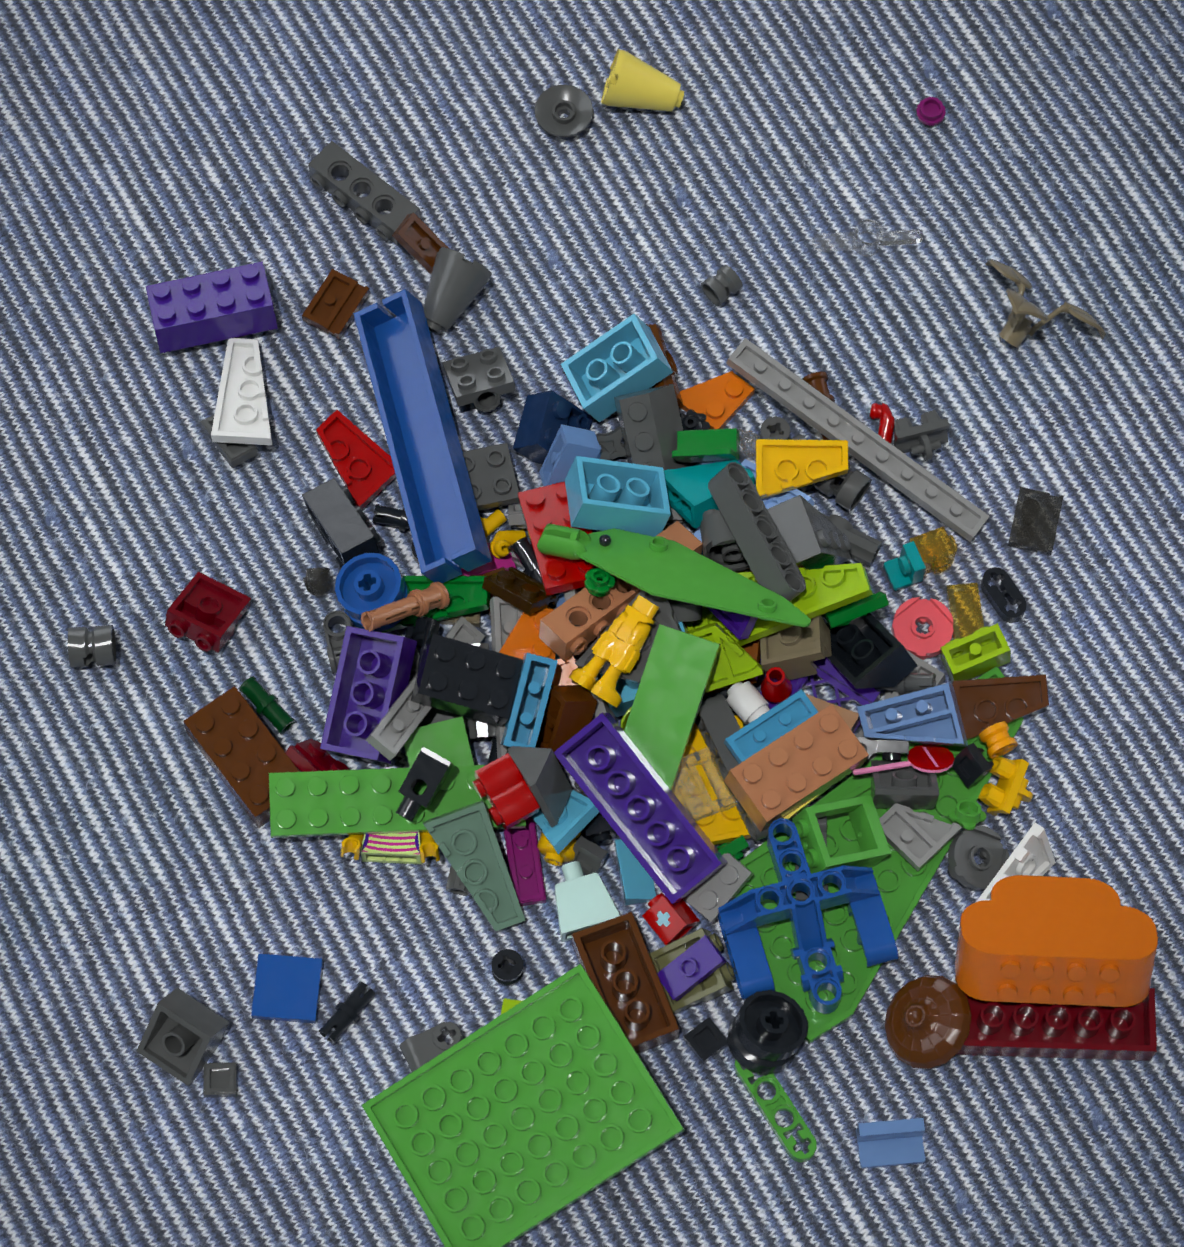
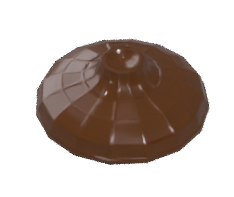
(928, 1022)

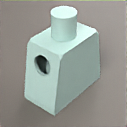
(581, 901)

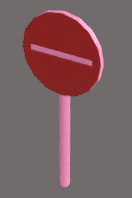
(923, 757)

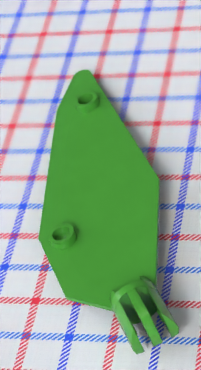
(670, 572)

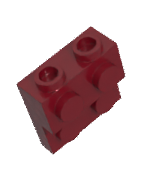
(206, 612)

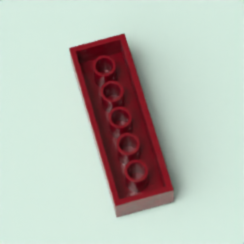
(1062, 1030)

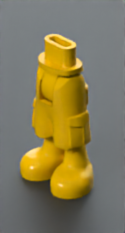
(620, 648)

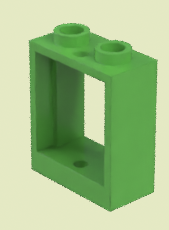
(866, 827)

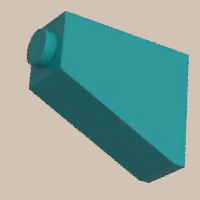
(689, 489)

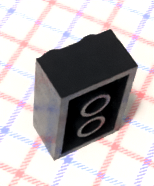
(467, 680)

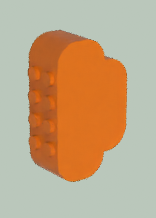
(1055, 944)

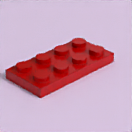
(550, 506)

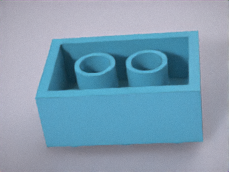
(616, 365)
(617, 496)

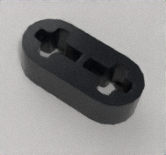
(1009, 591)

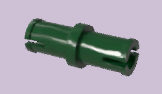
(267, 705)

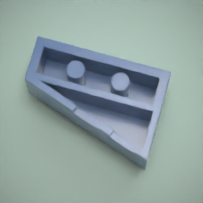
(916, 717)

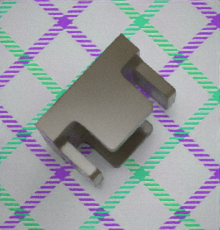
(797, 648)

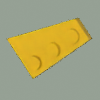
(797, 463)

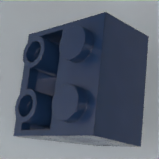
(541, 421)

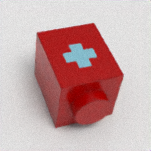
(669, 919)

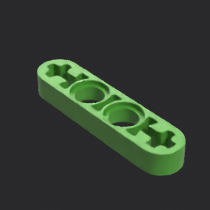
(771, 1107)

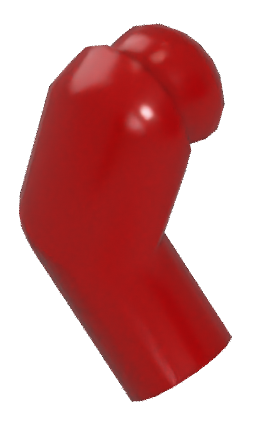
(886, 420)

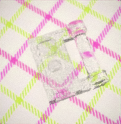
(691, 790)

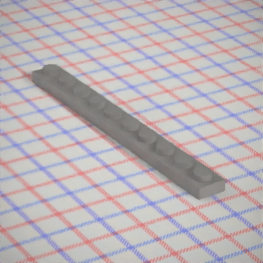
(862, 441)

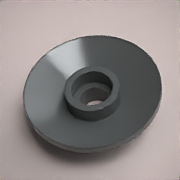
(563, 100)

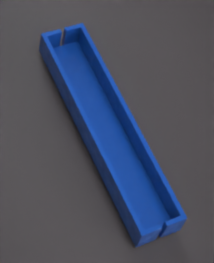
(422, 438)

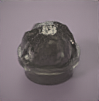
(317, 580)

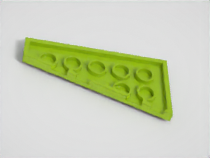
(824, 592)

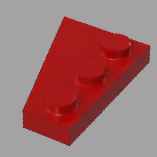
(357, 458)

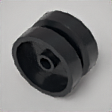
(767, 1032)

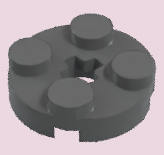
(962, 862)

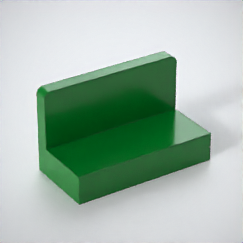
(707, 445)

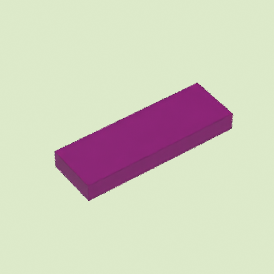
(525, 864)

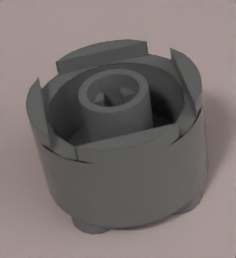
(720, 543)

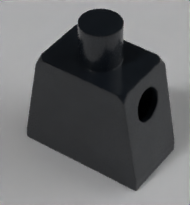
(427, 768)

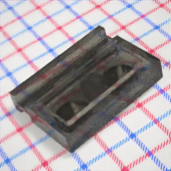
(1035, 521)

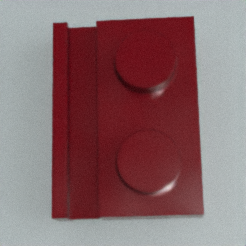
(309, 757)

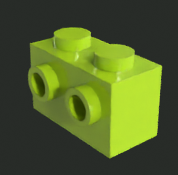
(975, 653)

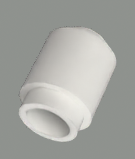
(746, 701)

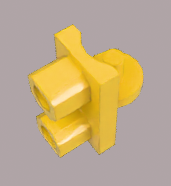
(1010, 786)

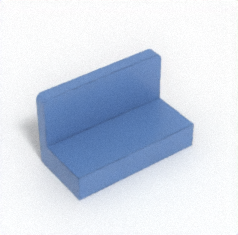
(891, 1143)

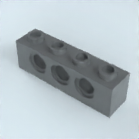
(336, 162)

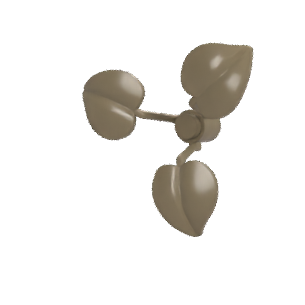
(1018, 323)

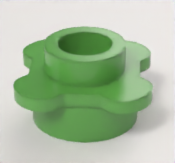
(967, 814)

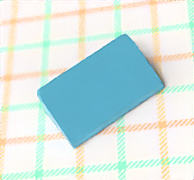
(635, 881)

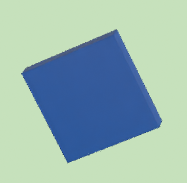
(287, 988)

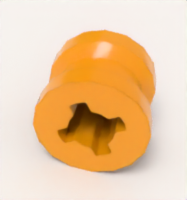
(998, 740)

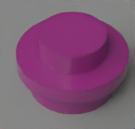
(930, 111)

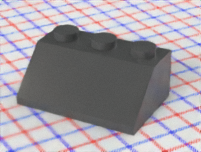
(650, 426)

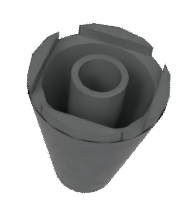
(452, 288)

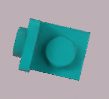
(906, 569)

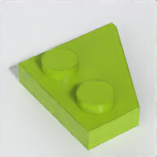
(732, 661)

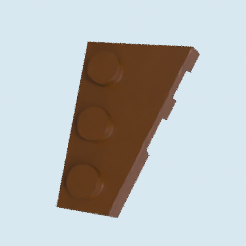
(999, 700)

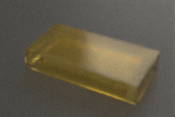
(965, 609)

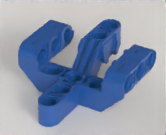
(745, 913)

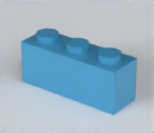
(529, 701)

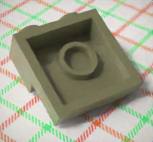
(711, 987)

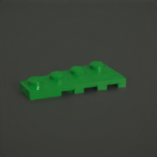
(464, 594)

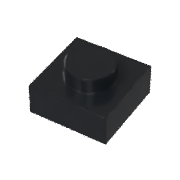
(705, 1040)

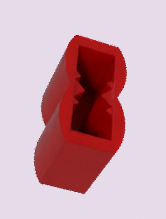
(505, 791)

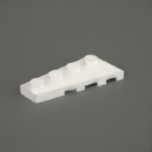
(241, 400)
(1030, 858)

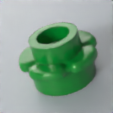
(596, 587)

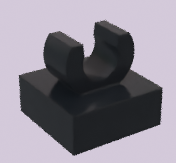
(971, 765)

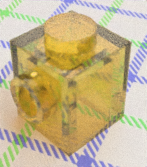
(936, 550)

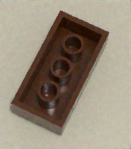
(239, 751)
(627, 980)

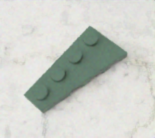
(475, 855)

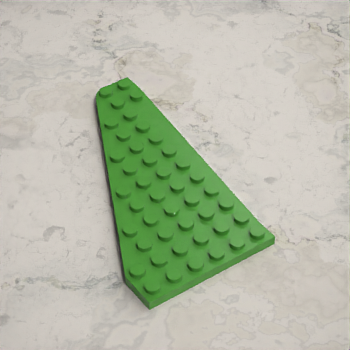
(896, 880)

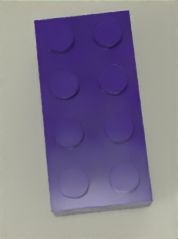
(211, 307)
(367, 683)

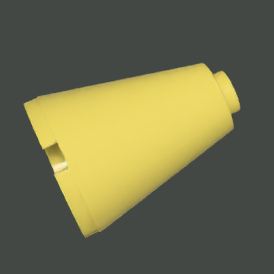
(639, 85)

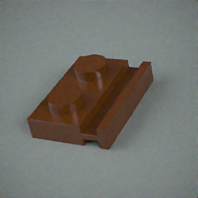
(335, 304)

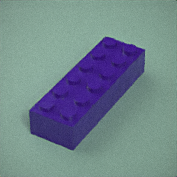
(640, 807)

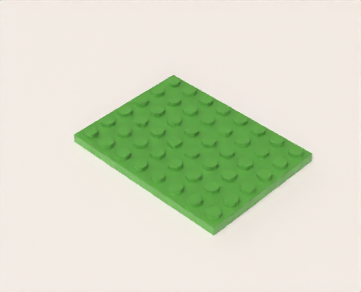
(523, 1116)

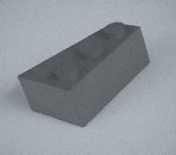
(809, 534)

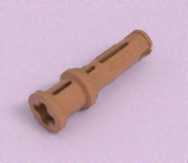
(416, 603)

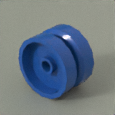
(368, 584)

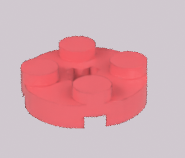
(923, 611)

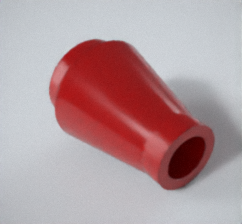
(778, 690)

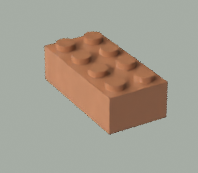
(796, 767)

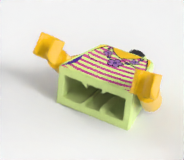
(392, 847)

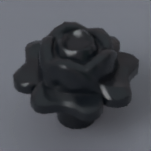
(694, 421)

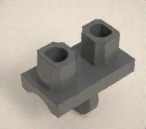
(921, 438)

